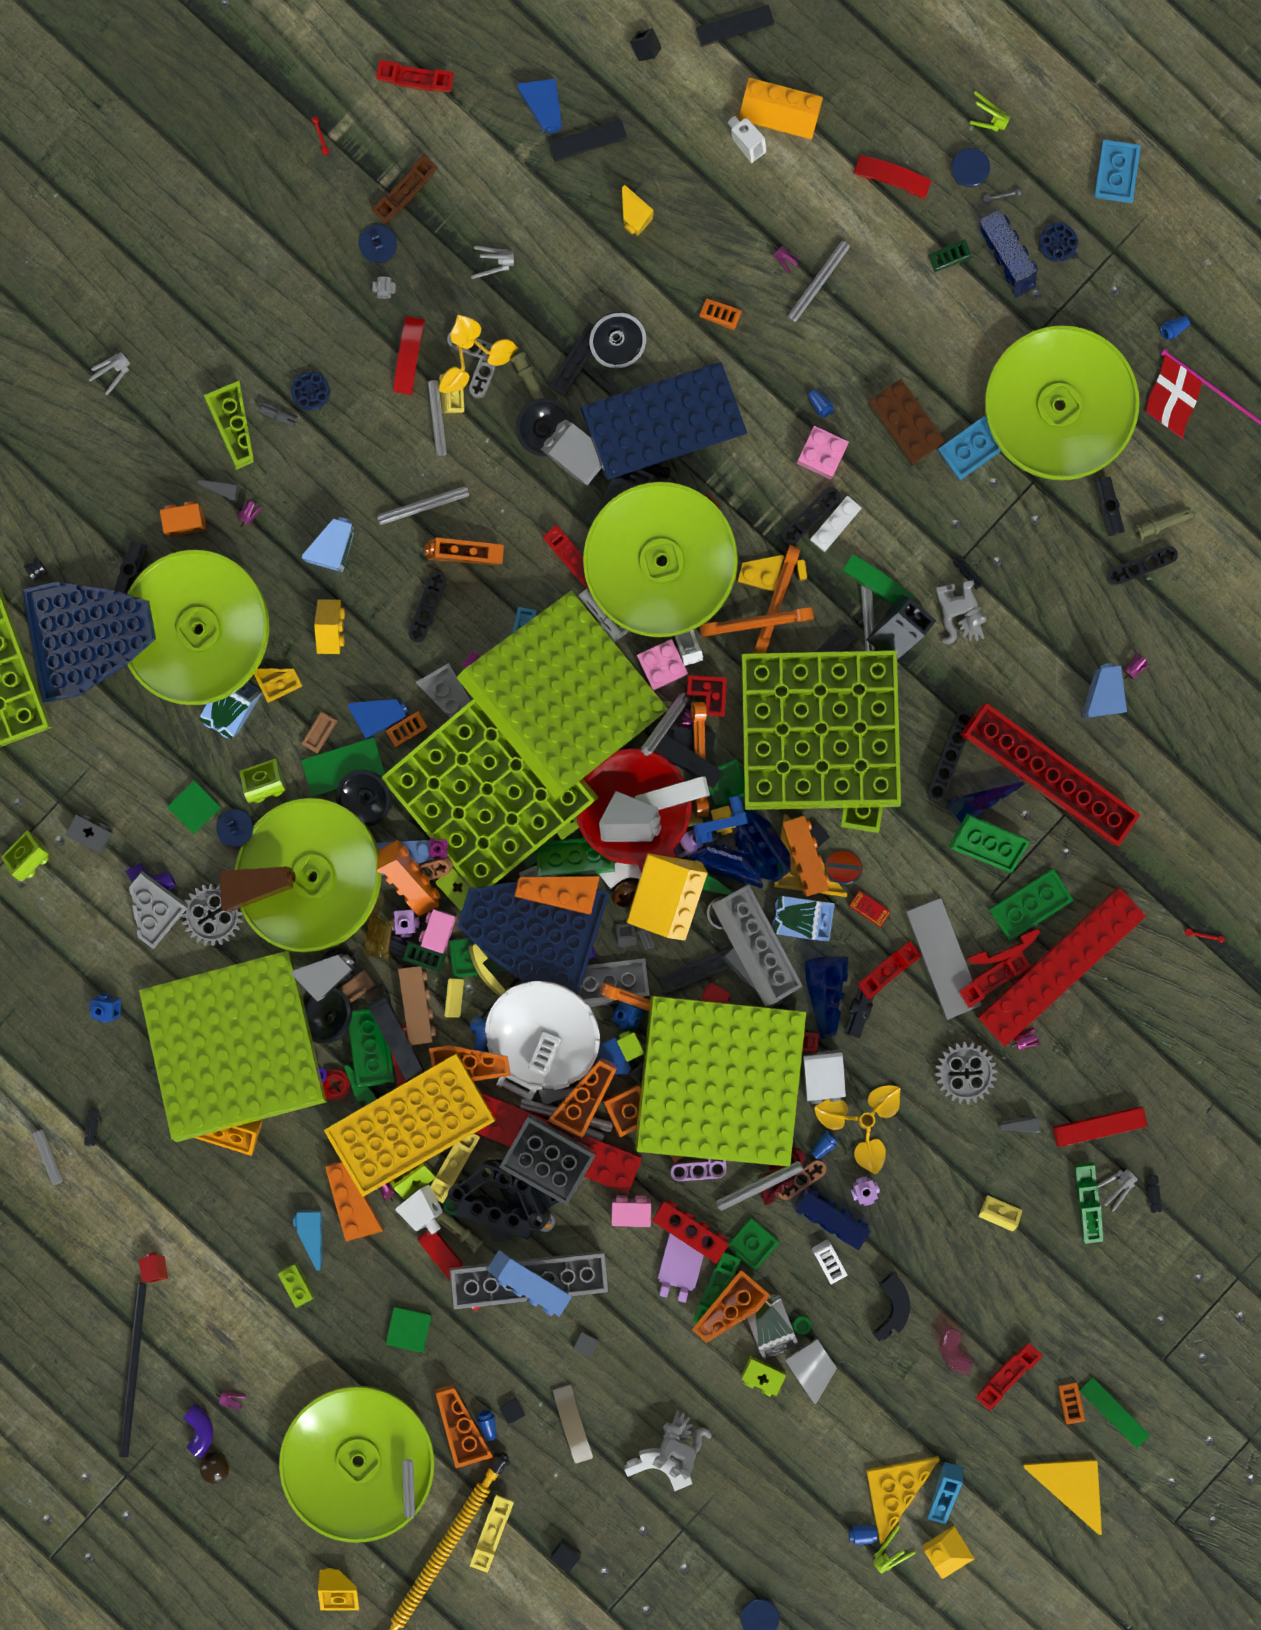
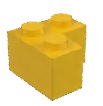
(329, 626)

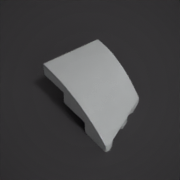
(812, 1368)

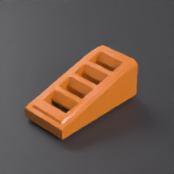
(731, 325)
(423, 726)
(1080, 1418)

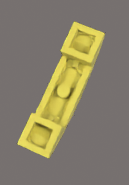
(478, 958)
(452, 1166)
(491, 1533)

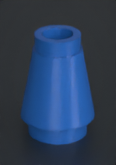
(1174, 327)
(821, 403)
(824, 1144)
(487, 1424)

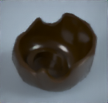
(214, 1468)

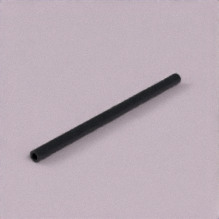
(132, 1370)

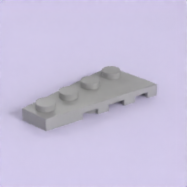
(445, 690)

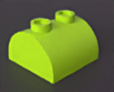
(262, 781)
(862, 818)
(25, 856)

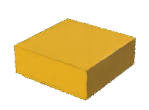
(801, 570)

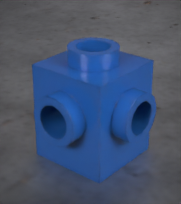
(105, 1008)
(627, 1016)

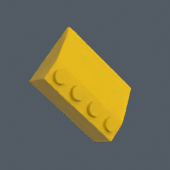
(667, 895)

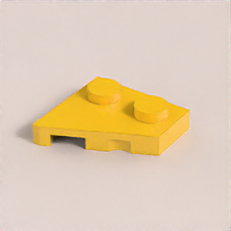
(761, 573)
(277, 682)

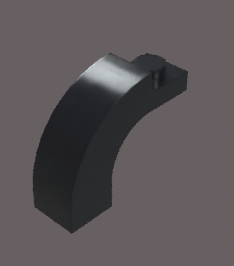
(900, 1306)

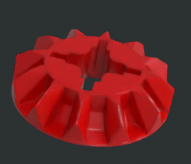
(334, 1094)

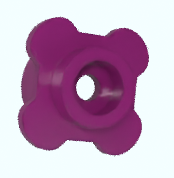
(443, 848)

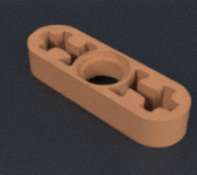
(433, 864)
(810, 1167)

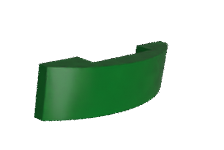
(718, 1283)

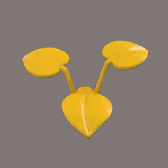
(464, 335)
(884, 1101)

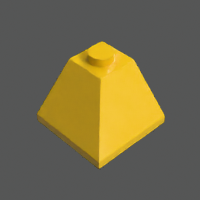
(635, 212)
(947, 1552)
(336, 1591)

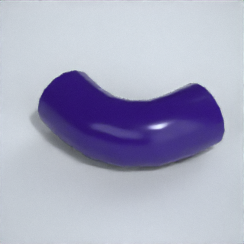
(164, 879)
(202, 1430)

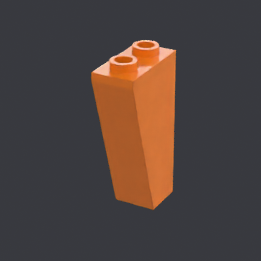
(464, 551)

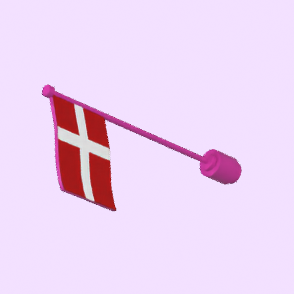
(1177, 394)

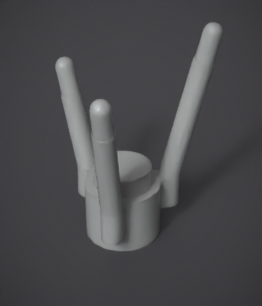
(504, 258)
(117, 361)
(1126, 1180)

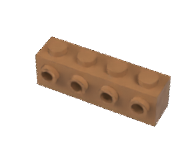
(415, 1004)

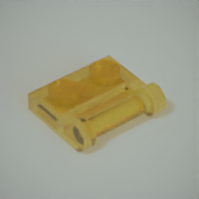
(378, 938)

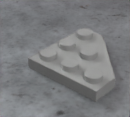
(154, 909)

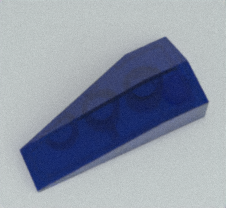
(977, 802)
(825, 985)

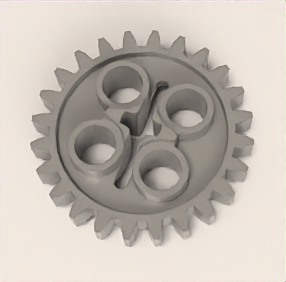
(221, 929)
(965, 1055)

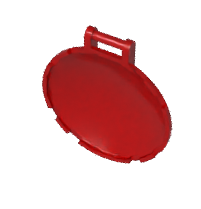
(633, 775)

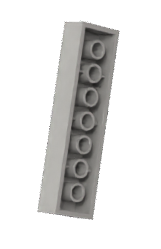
(572, 1273)

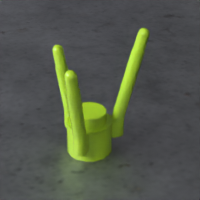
(999, 117)
(884, 1562)

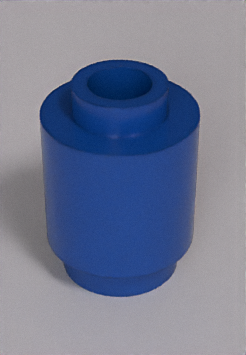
(862, 1534)

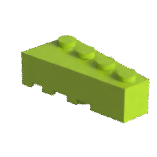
(230, 419)

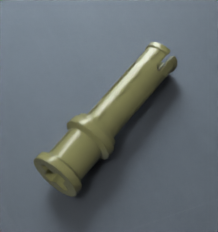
(526, 372)
(1154, 526)
(465, 1235)

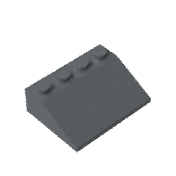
(548, 1159)

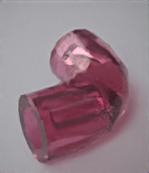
(951, 1353)

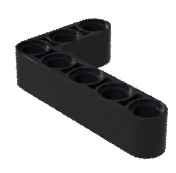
(943, 763)
(381, 1009)

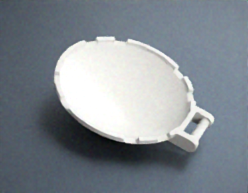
(518, 1024)

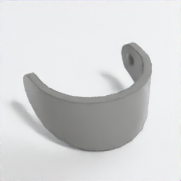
(708, 909)

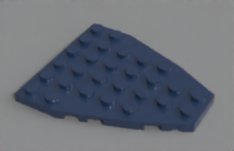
(83, 635)
(530, 936)

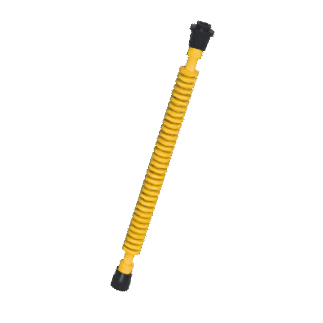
(448, 1542)

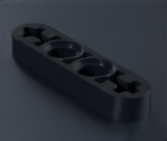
(813, 518)
(1141, 564)
(424, 606)

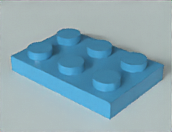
(1117, 171)
(969, 449)

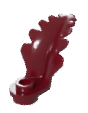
(769, 1193)

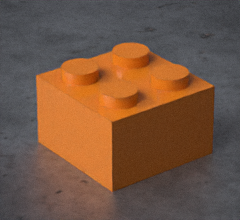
(183, 519)
(624, 1109)

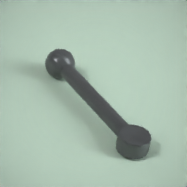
(987, 198)

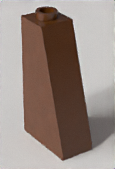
(252, 885)

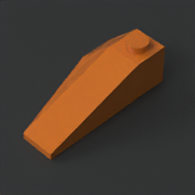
(478, 1063)
(735, 1304)

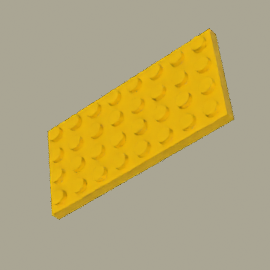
(409, 1125)

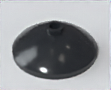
(617, 351)
(537, 413)
(352, 795)
(320, 1015)

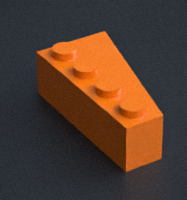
(805, 856)
(462, 1434)

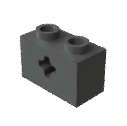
(79, 832)

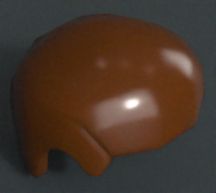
(624, 894)

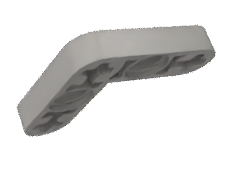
(482, 362)

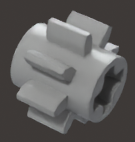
(384, 287)

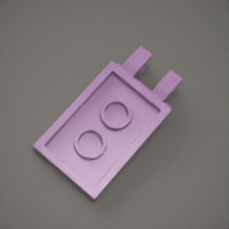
(680, 1265)

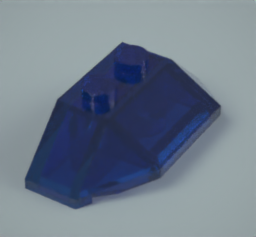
(764, 847)
(729, 864)

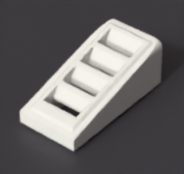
(544, 1071)
(821, 1252)

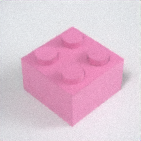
(822, 452)
(662, 665)
(438, 930)
(631, 1211)

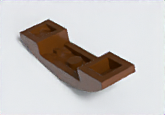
(405, 189)

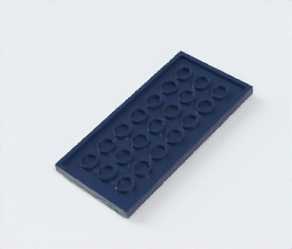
(663, 420)

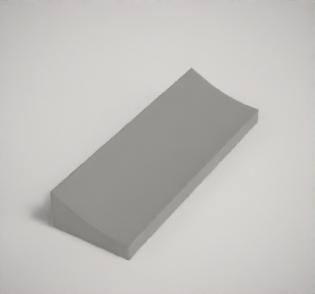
(757, 945)
(941, 955)
(627, 975)

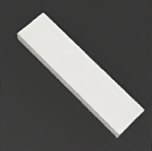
(676, 793)

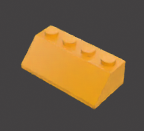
(780, 108)
(238, 1138)

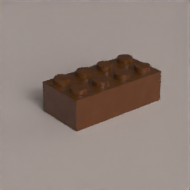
(906, 422)

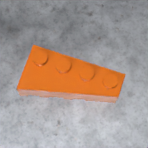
(407, 878)
(562, 892)
(582, 1102)
(354, 1211)

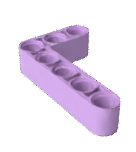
(707, 1172)

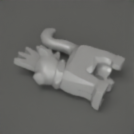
(966, 605)
(678, 1451)

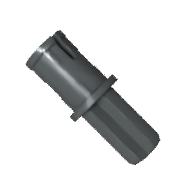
(278, 414)
(646, 938)

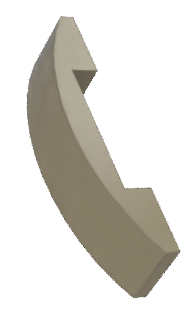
(572, 1423)

